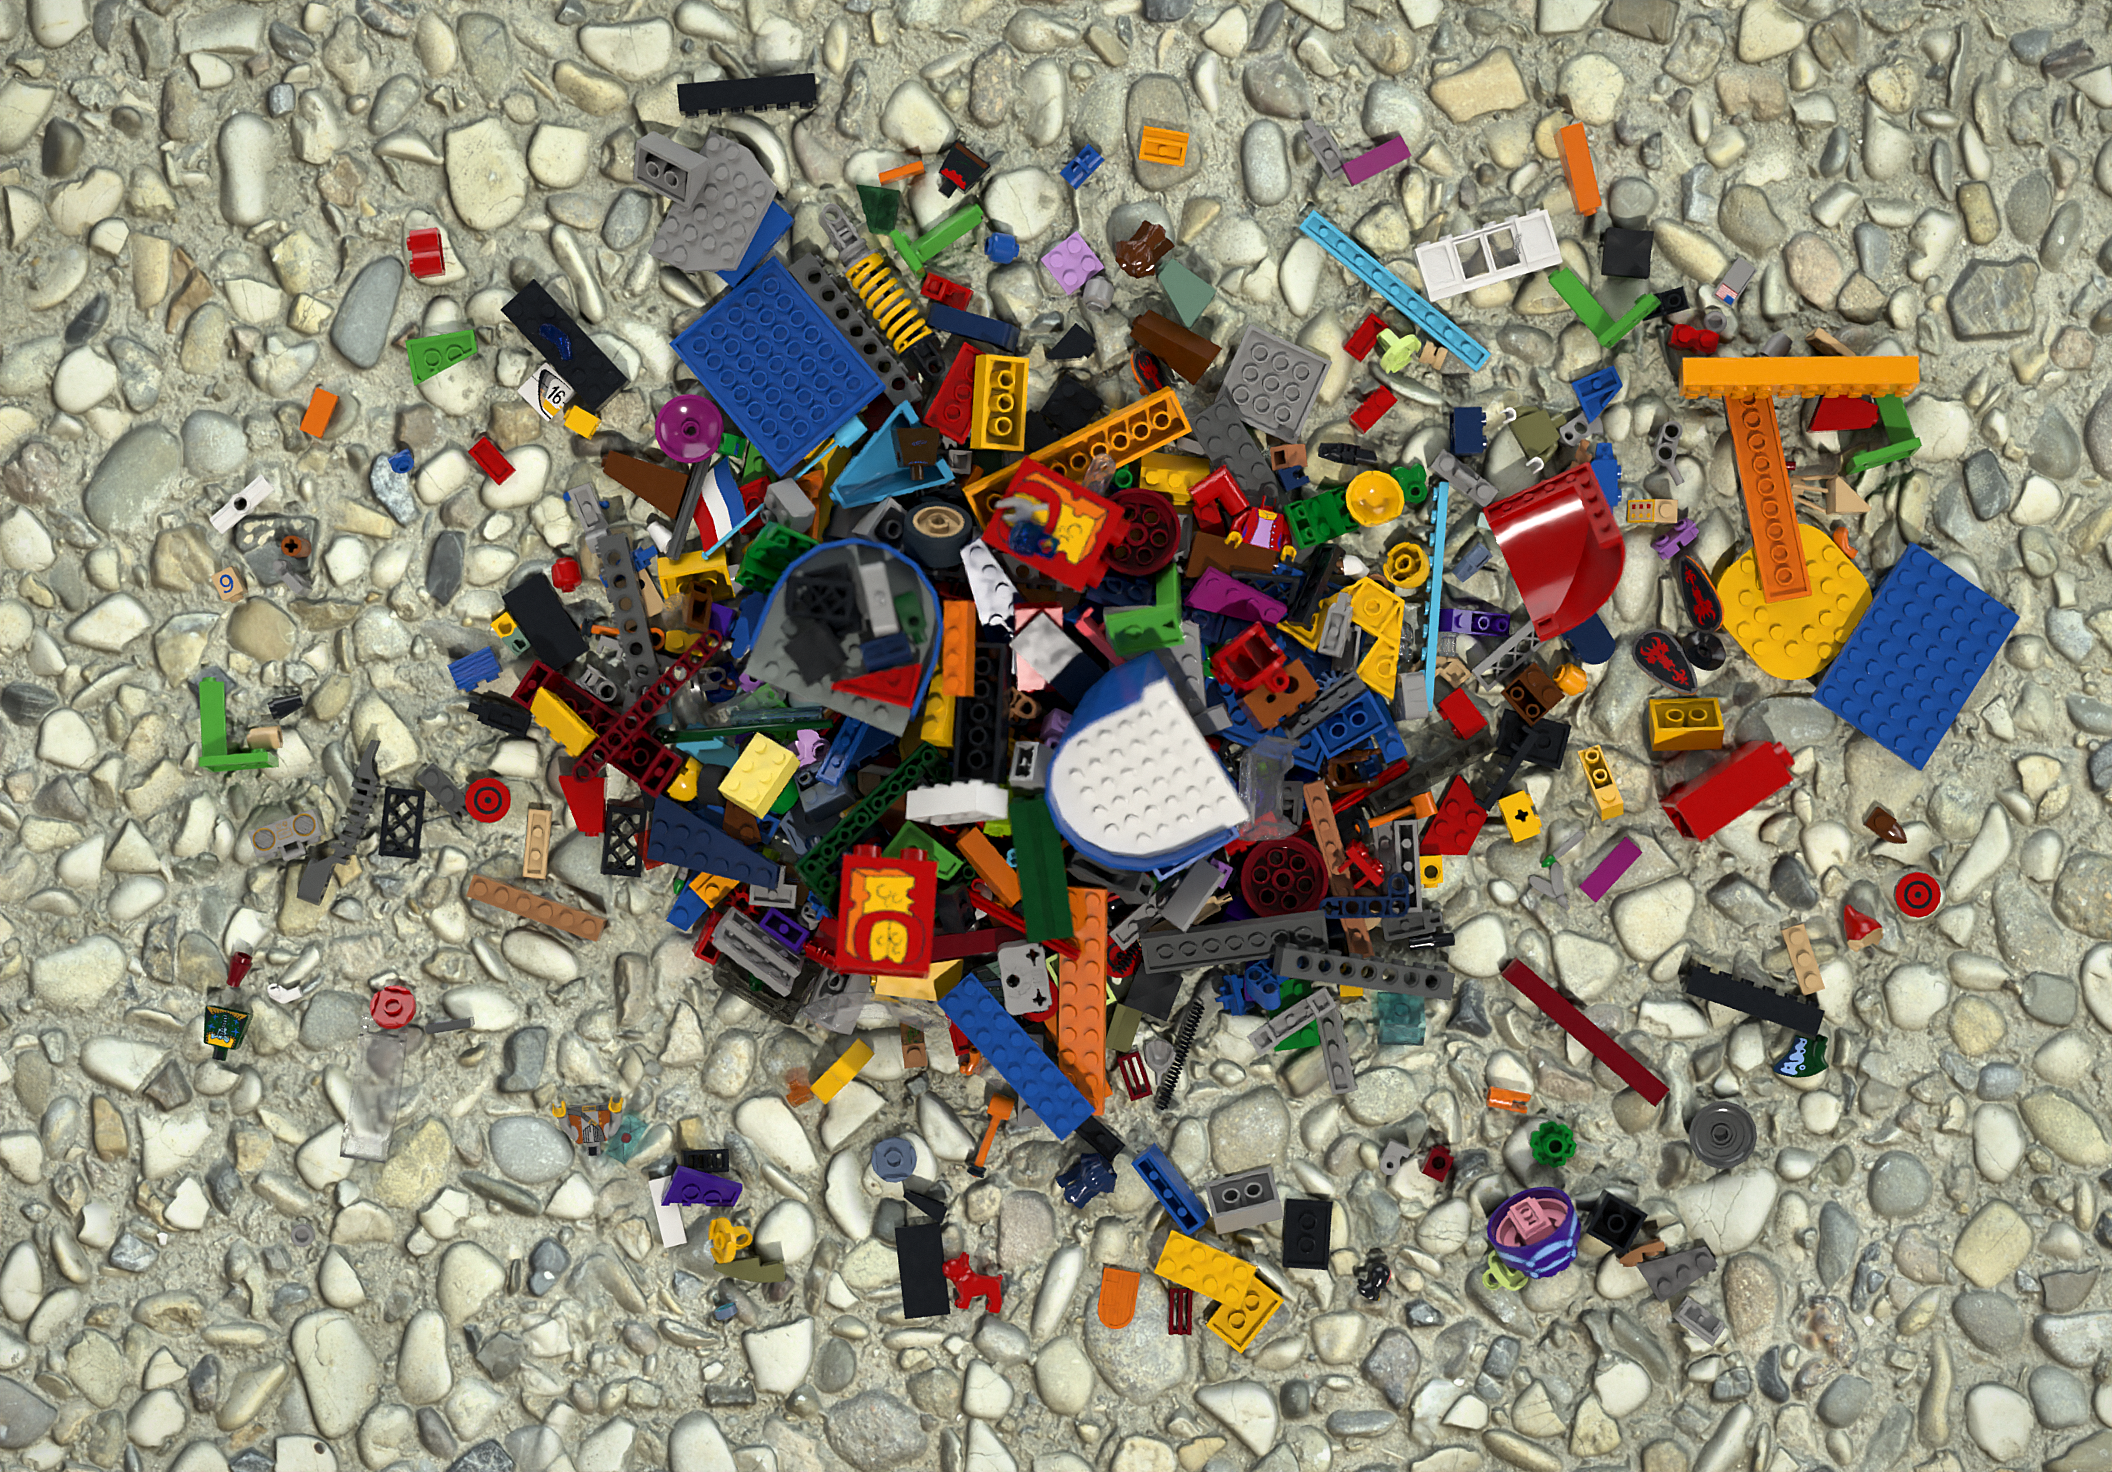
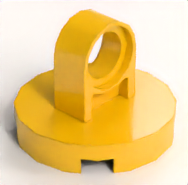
(724, 1239)

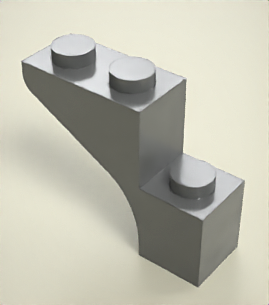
(1128, 885)

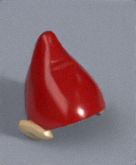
(1860, 929)

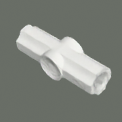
(230, 513)

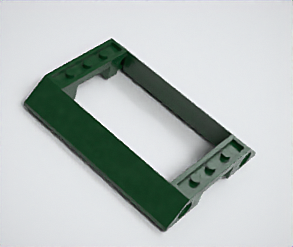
(923, 762)

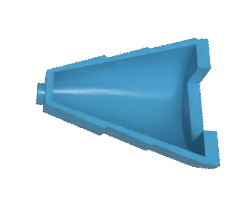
(875, 471)

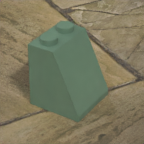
(1184, 292)

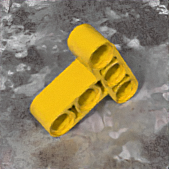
(842, 1071)

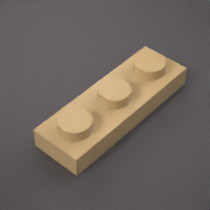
(1802, 959)

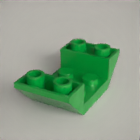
(1319, 518)
(770, 557)

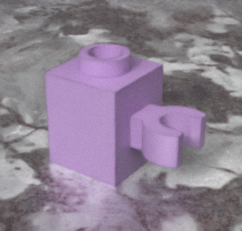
(1054, 726)

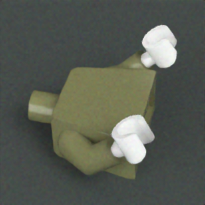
(1535, 433)

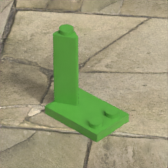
(936, 238)
(1593, 314)
(1900, 435)
(1151, 626)
(214, 736)

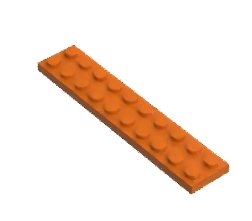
(1768, 498)
(1084, 997)

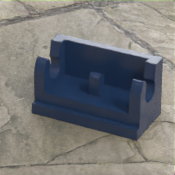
(1289, 481)
(886, 652)

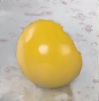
(1374, 498)

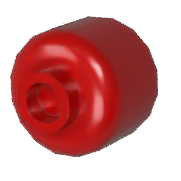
(566, 574)

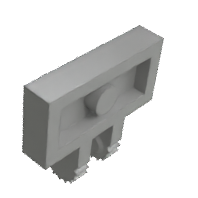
(782, 897)

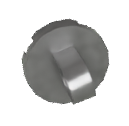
(701, 681)

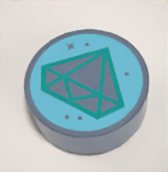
(725, 1311)

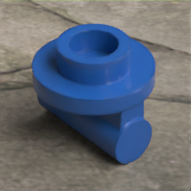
(402, 461)

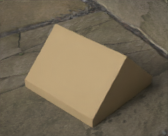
(1843, 499)

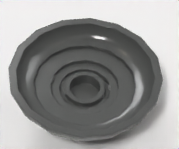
(1723, 1135)

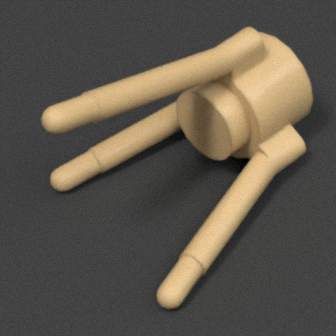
(1798, 486)

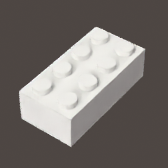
(957, 803)

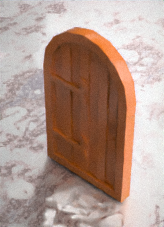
(1118, 1297)

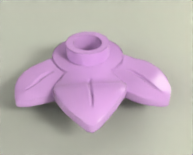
(806, 746)

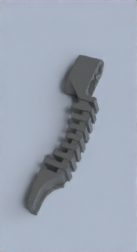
(319, 872)

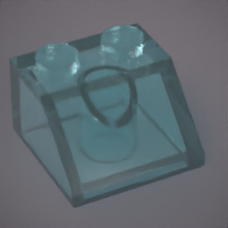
(1400, 1019)

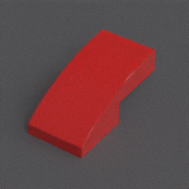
(946, 292)

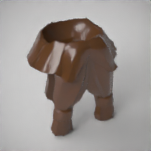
(1138, 254)
(1347, 779)

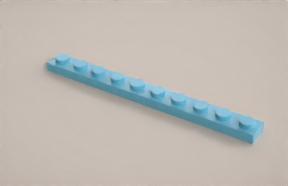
(1394, 291)
(1433, 586)

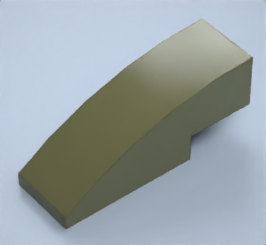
(753, 1270)

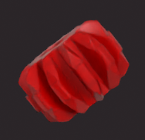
(738, 897)

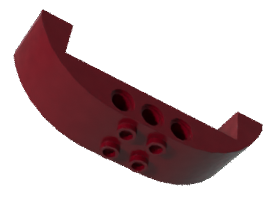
(641, 759)

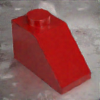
(1209, 520)

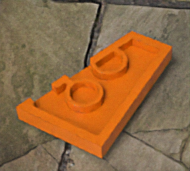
(812, 487)

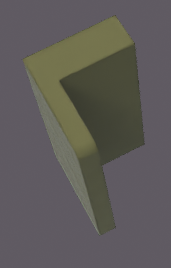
(1123, 1028)

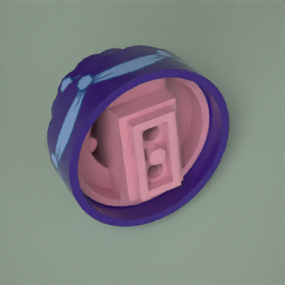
(1536, 1232)

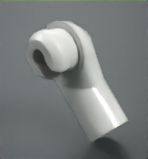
(283, 995)

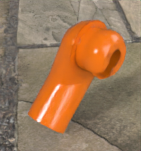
(1840, 538)
(975, 1056)

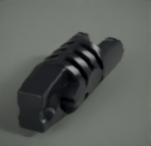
(1346, 454)

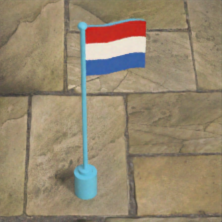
(721, 505)

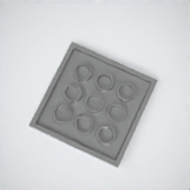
(1273, 384)

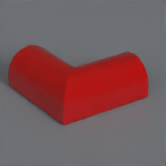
(1221, 485)

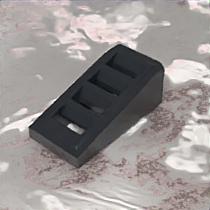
(704, 1152)
(930, 1206)

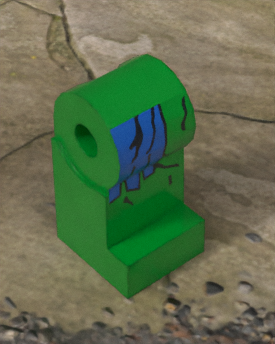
(732, 446)

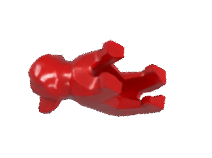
(972, 1284)

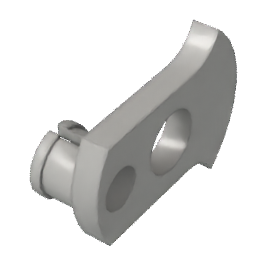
(1574, 437)

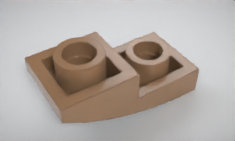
(1634, 1254)

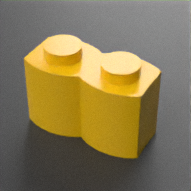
(680, 642)

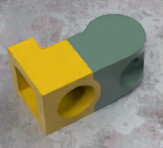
(511, 633)

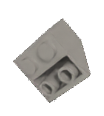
(787, 506)
(1029, 768)

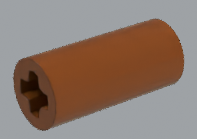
(288, 547)

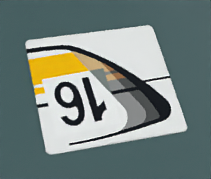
(546, 392)

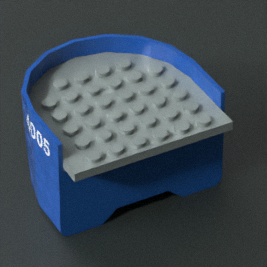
(775, 630)

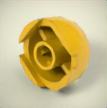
(1407, 566)
(685, 781)

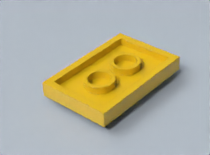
(1242, 1325)

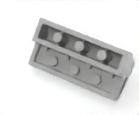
(1398, 850)
(757, 951)

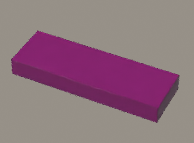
(1376, 161)
(1610, 869)

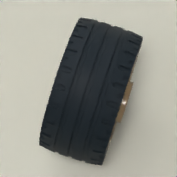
(936, 533)

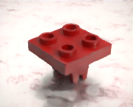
(1359, 855)

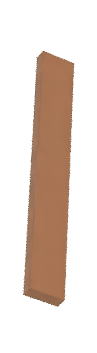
(1334, 855)

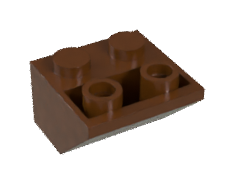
(1532, 694)

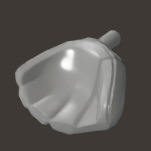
(1159, 1057)

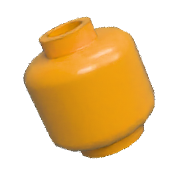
(1570, 679)

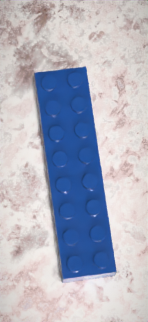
(1016, 1056)

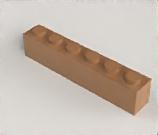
(536, 907)

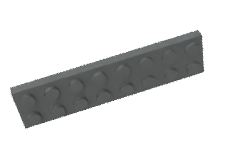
(1230, 444)
(1231, 941)

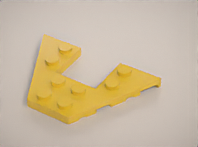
(1378, 614)

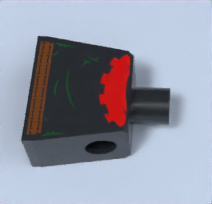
(961, 170)

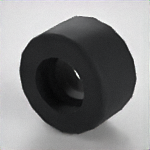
(709, 781)

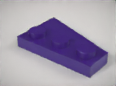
(700, 1188)

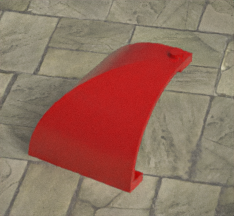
(1560, 548)

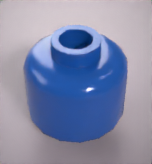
(1001, 248)

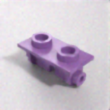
(1682, 531)

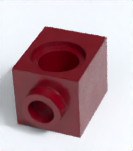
(1437, 1173)

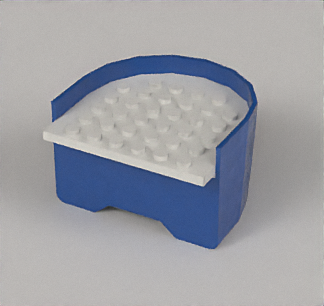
(1137, 776)

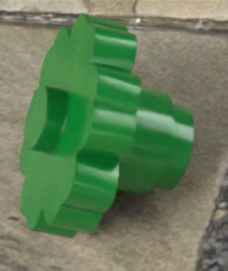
(1552, 1144)

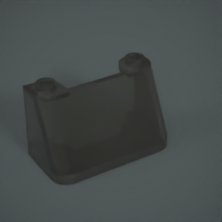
(784, 1009)

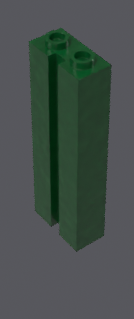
(1040, 870)

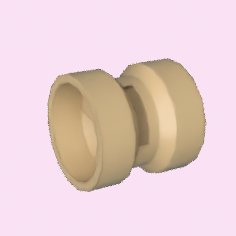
(1432, 355)

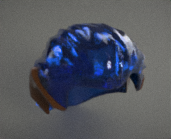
(725, 691)

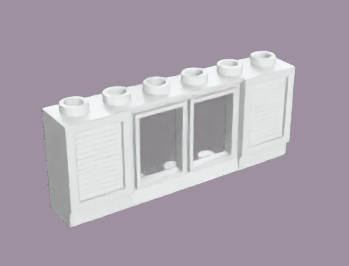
(1486, 255)

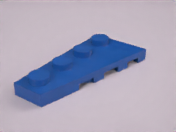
(687, 907)

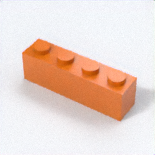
(959, 648)

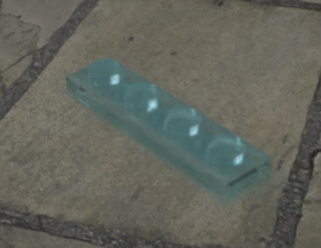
(776, 715)

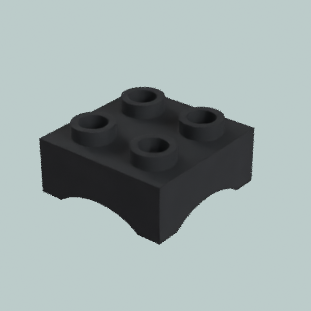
(1627, 253)
(816, 652)
(1153, 992)

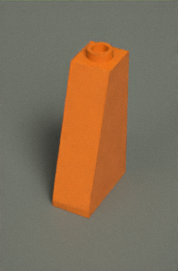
(1578, 168)
(990, 866)

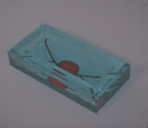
(627, 1138)

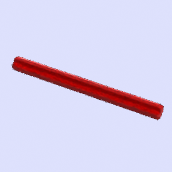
(1358, 794)
(1018, 923)

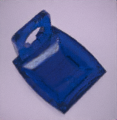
(1026, 537)

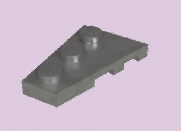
(1676, 1271)

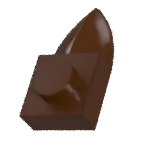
(1885, 826)

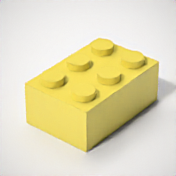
(759, 775)

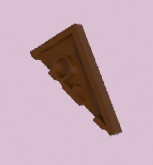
(741, 824)

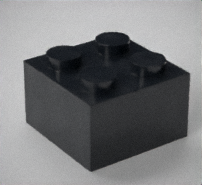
(1614, 1221)

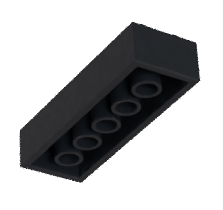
(590, 369)
(985, 718)

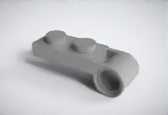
(590, 514)

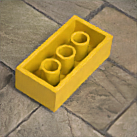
(999, 403)
(1206, 1269)

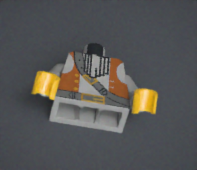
(590, 1122)

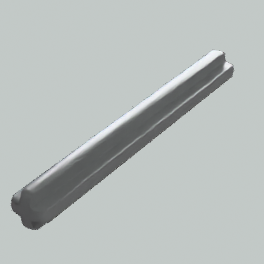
(688, 509)

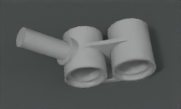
(1670, 444)

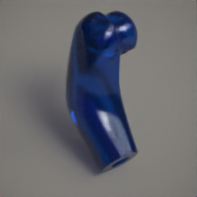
(559, 338)

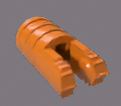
(1504, 1098)

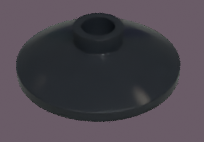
(1704, 651)

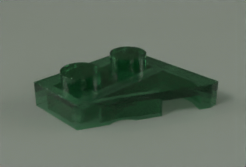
(880, 208)

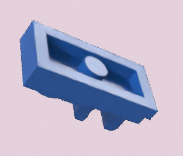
(1371, 766)

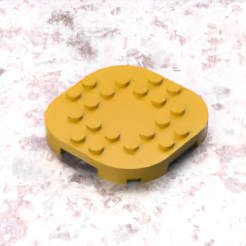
(1799, 634)

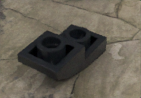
(1672, 302)

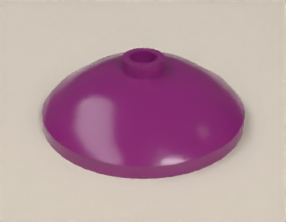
(678, 417)

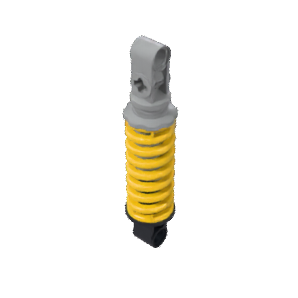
(874, 285)

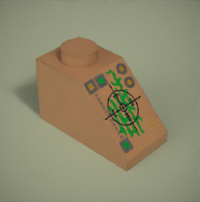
(913, 1046)

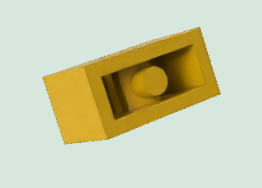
(1516, 828)

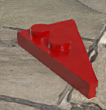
(891, 686)

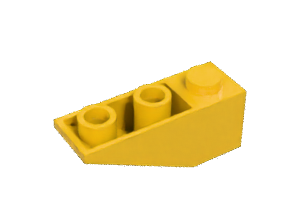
(1601, 783)

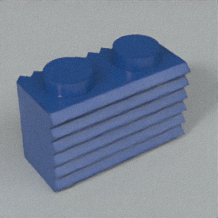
(475, 669)

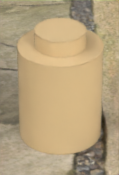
(265, 738)

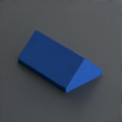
(1350, 725)

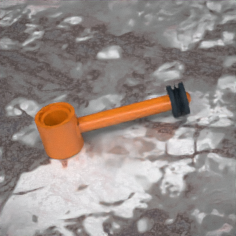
(588, 627)
(1421, 806)
(1000, 1108)

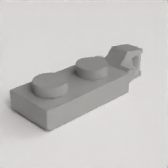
(1324, 150)
(1336, 626)

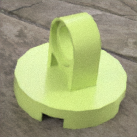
(1397, 350)
(1507, 1277)

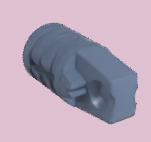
(1472, 562)

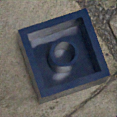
(1467, 431)

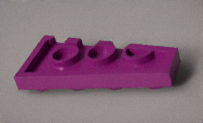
(1233, 598)

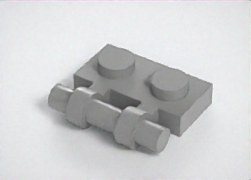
(296, 582)

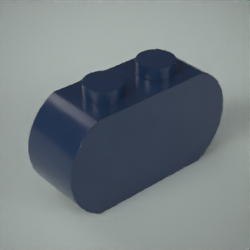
(1590, 641)
(872, 747)

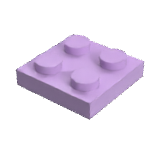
(1072, 263)

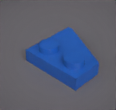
(1596, 391)

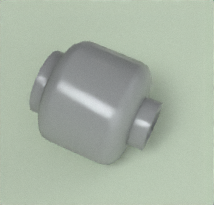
(1098, 294)

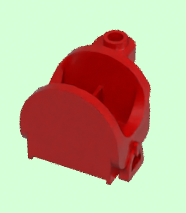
(1250, 662)

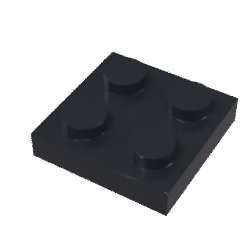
(1071, 405)

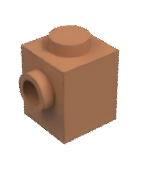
(1288, 456)

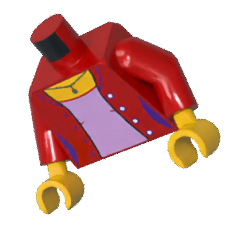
(1263, 529)

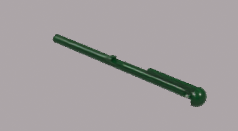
(707, 734)

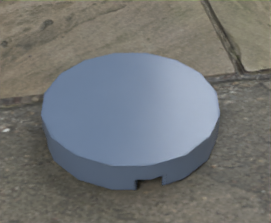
(894, 1159)

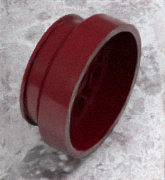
(1168, 524)
(1313, 870)

